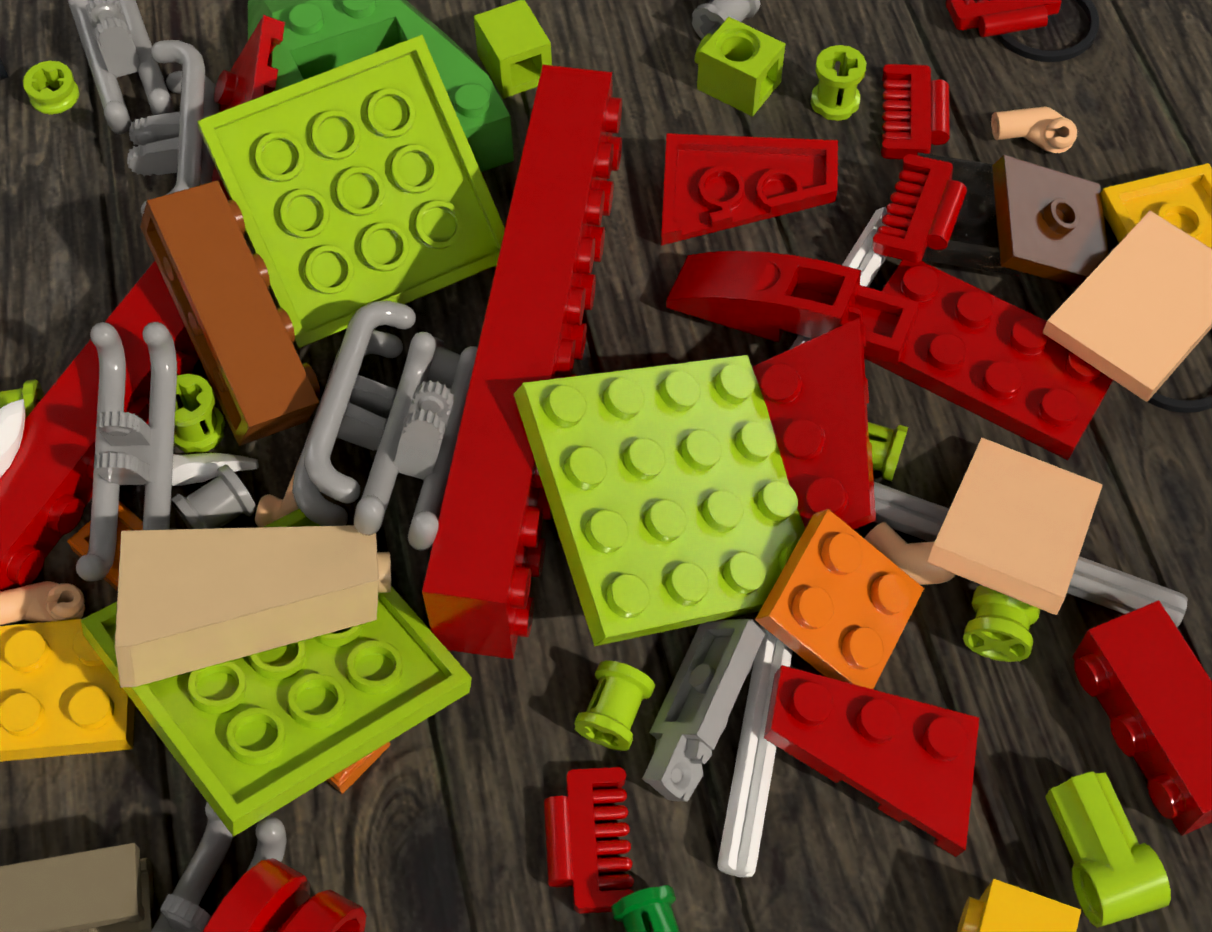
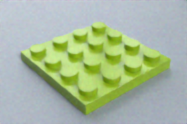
(357, 188)
(663, 492)
(293, 714)

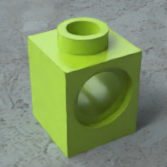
(739, 65)

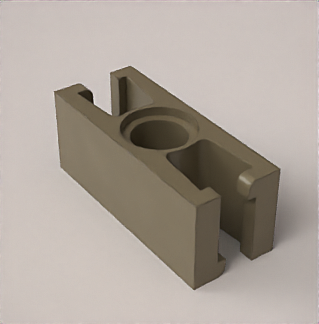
(79, 893)

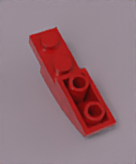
(790, 293)

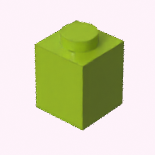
(512, 47)

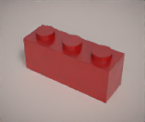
(1156, 707)

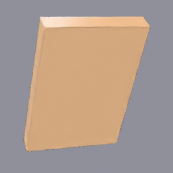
(1140, 307)
(1017, 526)

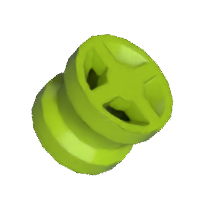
(1000, 626)

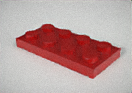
(994, 360)

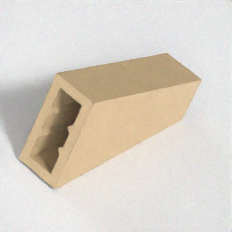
(238, 592)

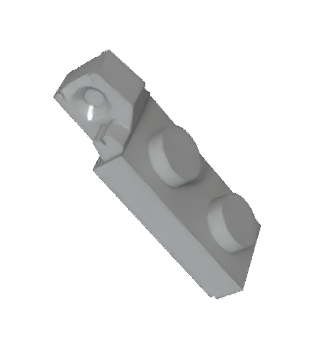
(700, 704)

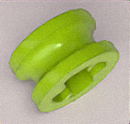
(56, 75)

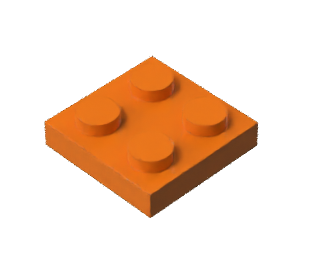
(840, 602)

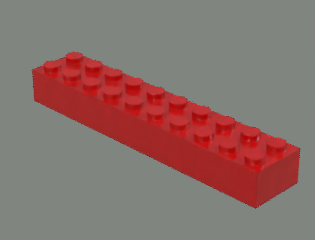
(530, 333)

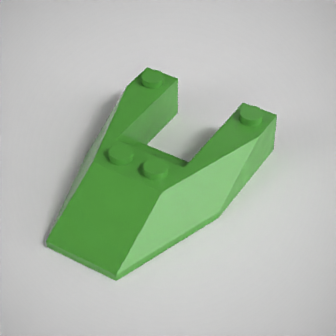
(336, 32)

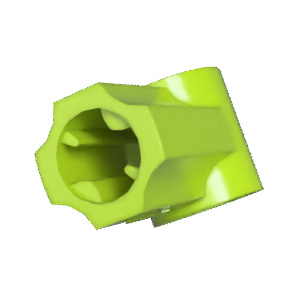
(1110, 868)

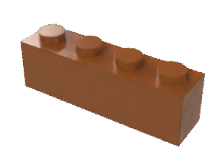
(230, 311)

